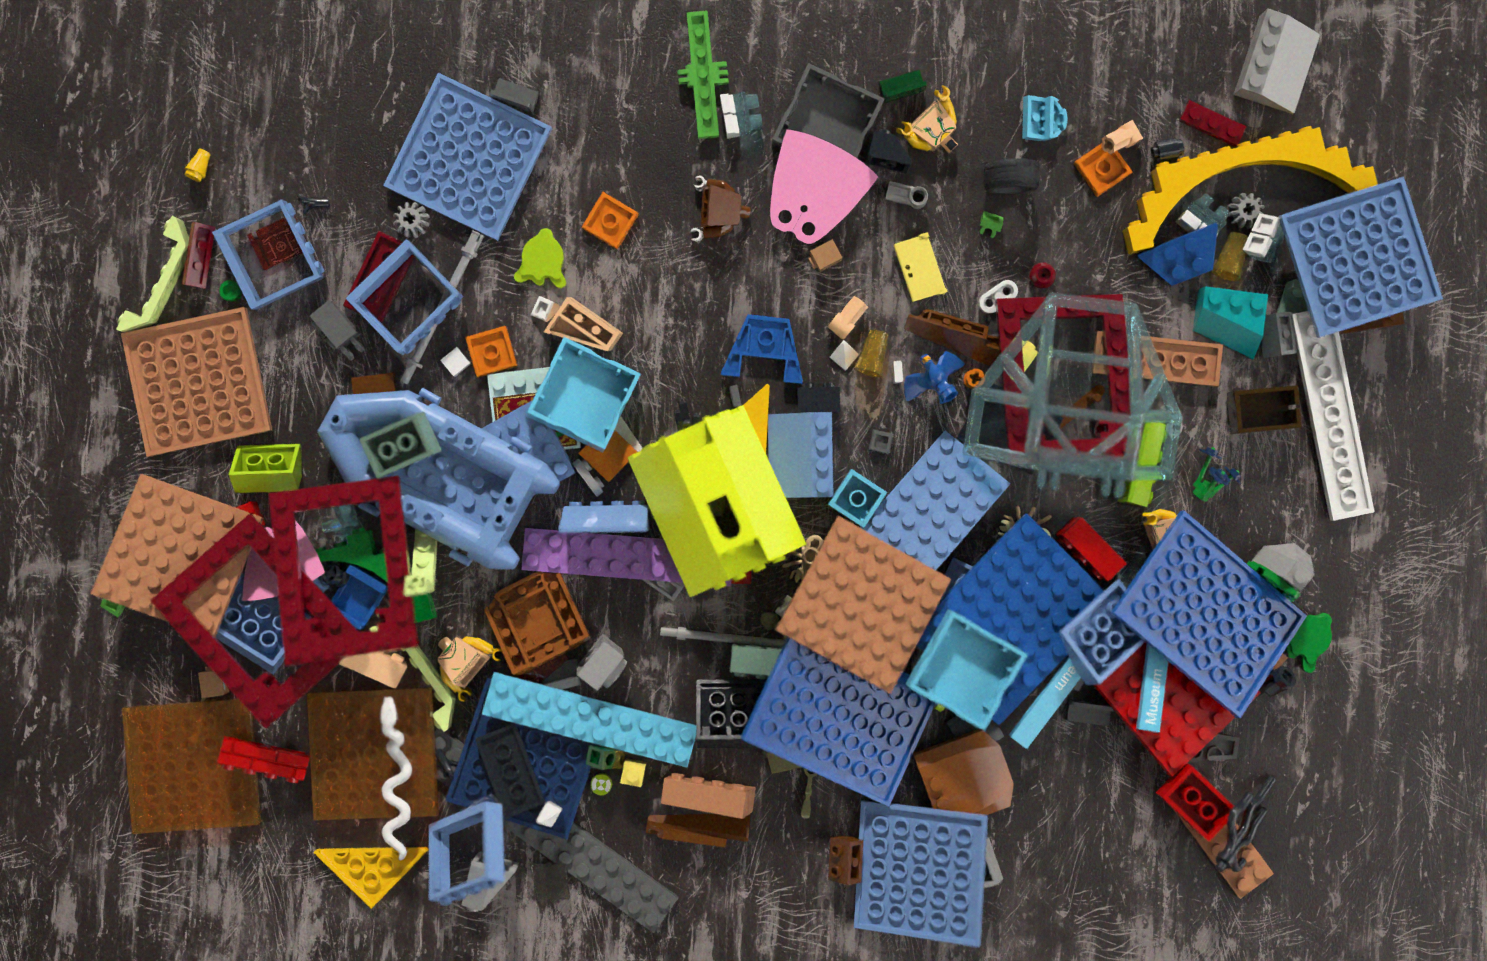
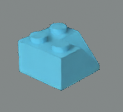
(857, 498)

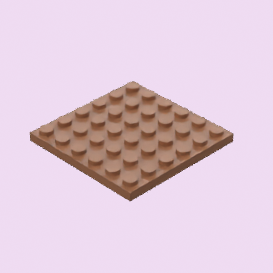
(196, 381)
(162, 537)
(863, 604)

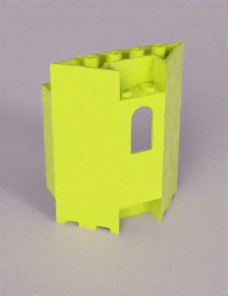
(702, 465)

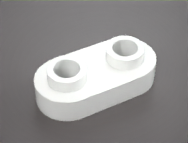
(997, 293)

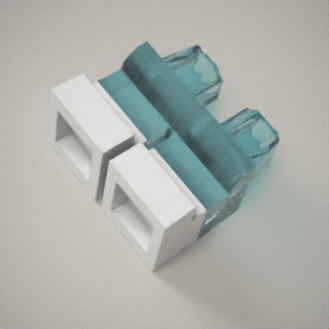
(736, 113)
(1198, 211)
(1265, 238)

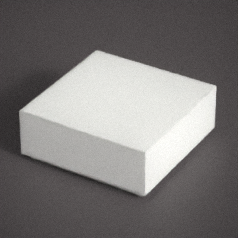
(455, 362)
(897, 372)

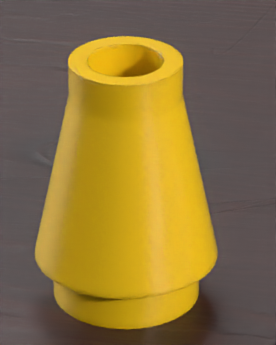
(198, 165)

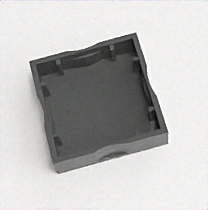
(830, 111)

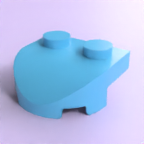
(1042, 118)

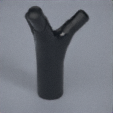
(313, 203)
(445, 763)

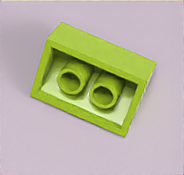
(266, 468)

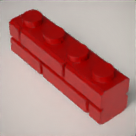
(263, 758)

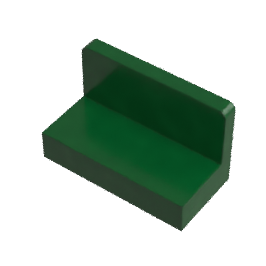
(902, 86)

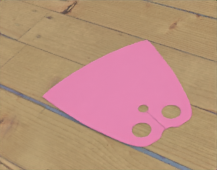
(822, 179)

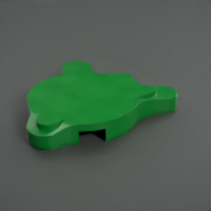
(1276, 581)
(1311, 640)

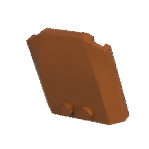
(535, 621)
(966, 774)

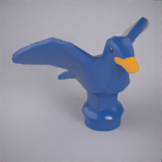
(934, 378)

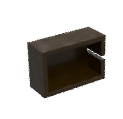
(1263, 409)

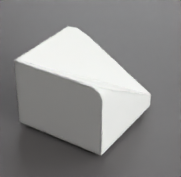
(549, 814)

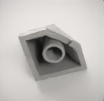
(1288, 562)
(479, 901)

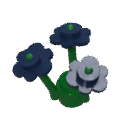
(1205, 489)

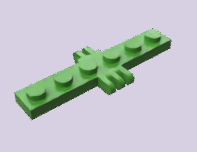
(703, 74)

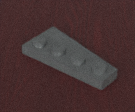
(1219, 748)

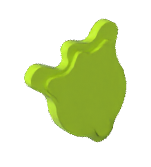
(541, 260)

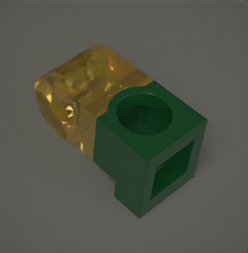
(605, 757)

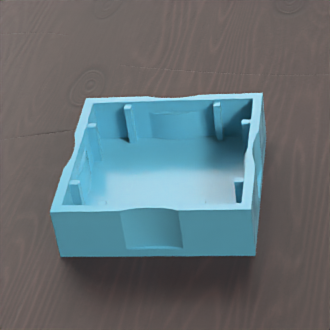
(583, 395)
(966, 669)

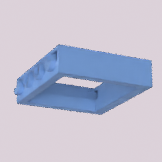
(237, 267)
(382, 273)
(439, 852)

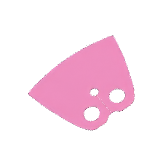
(261, 581)

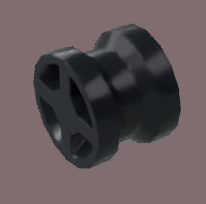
(335, 575)

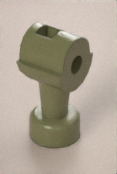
(771, 621)

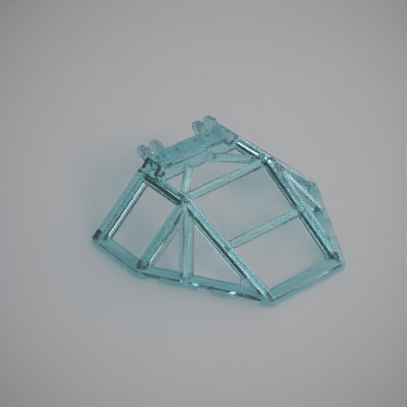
(1034, 398)

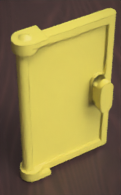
(923, 268)

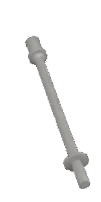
(468, 253)

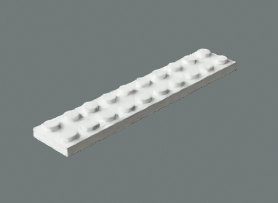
(1332, 420)

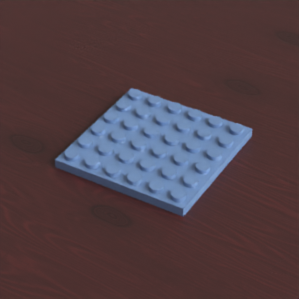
(468, 156)
(1360, 257)
(921, 872)

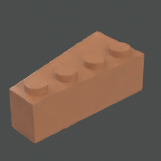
(708, 796)

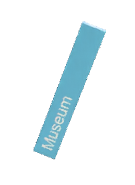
(1152, 691)
(1045, 704)

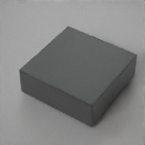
(735, 396)
(880, 441)

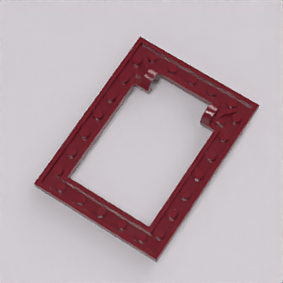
(1009, 314)
(397, 623)
(261, 700)

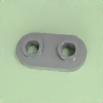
(594, 483)

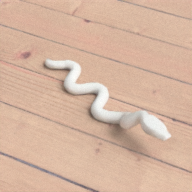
(388, 719)

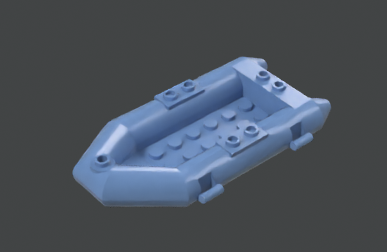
(460, 496)

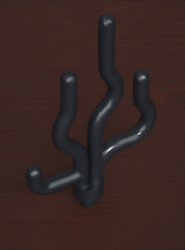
(1227, 858)

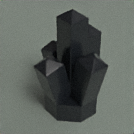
(683, 417)
(1278, 681)

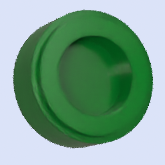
(230, 291)

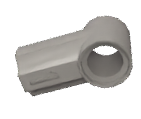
(903, 194)

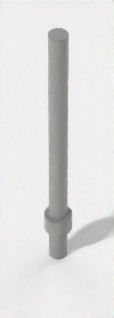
(681, 633)

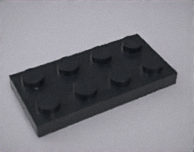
(510, 770)

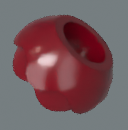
(1039, 281)

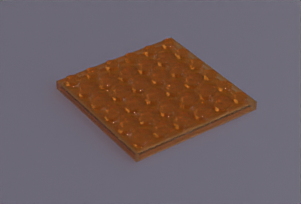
(352, 756)
(176, 771)

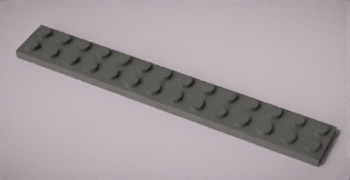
(585, 859)

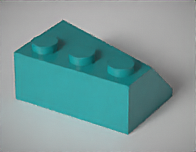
(1231, 318)

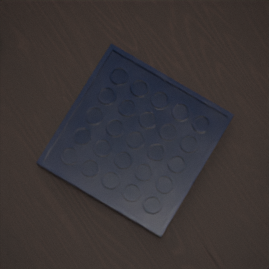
(556, 760)

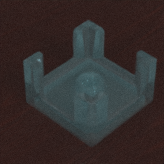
(345, 519)

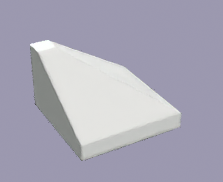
(545, 309)
(844, 355)

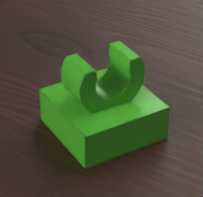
(992, 222)

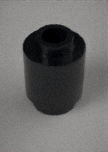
(1167, 150)

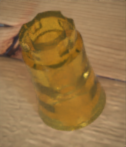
(1231, 258)
(873, 354)

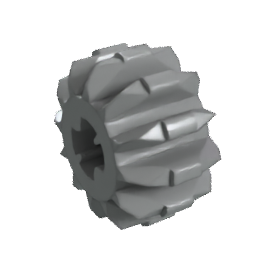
(1245, 202)
(403, 224)

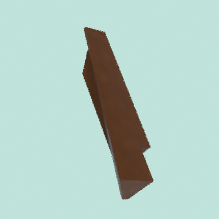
(956, 334)
(699, 828)

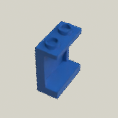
(360, 596)

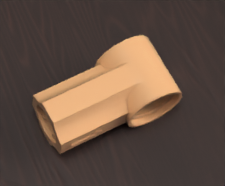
(1123, 137)
(844, 321)

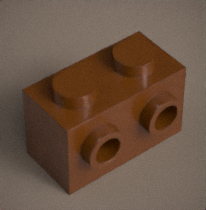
(845, 860)

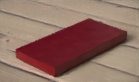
(382, 298)

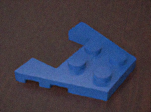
(765, 339)

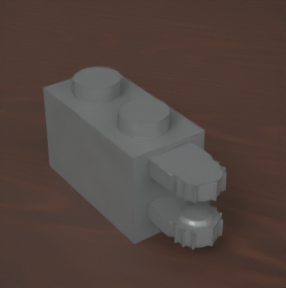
(337, 328)

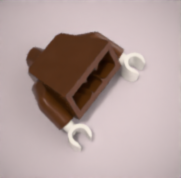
(719, 208)

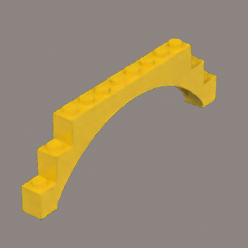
(1297, 150)

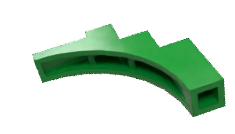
(363, 552)

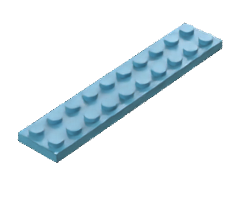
(589, 719)

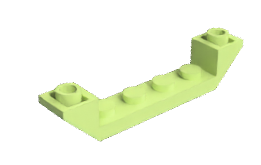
(129, 321)
(423, 565)
(444, 715)

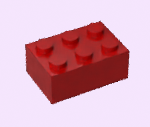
(1090, 549)
(1196, 801)

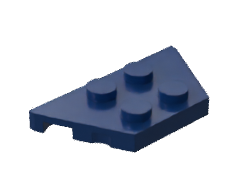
(1183, 256)

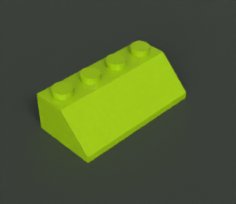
(1139, 491)

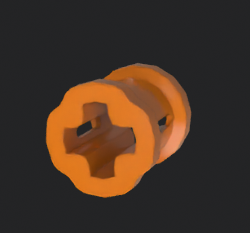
(968, 381)

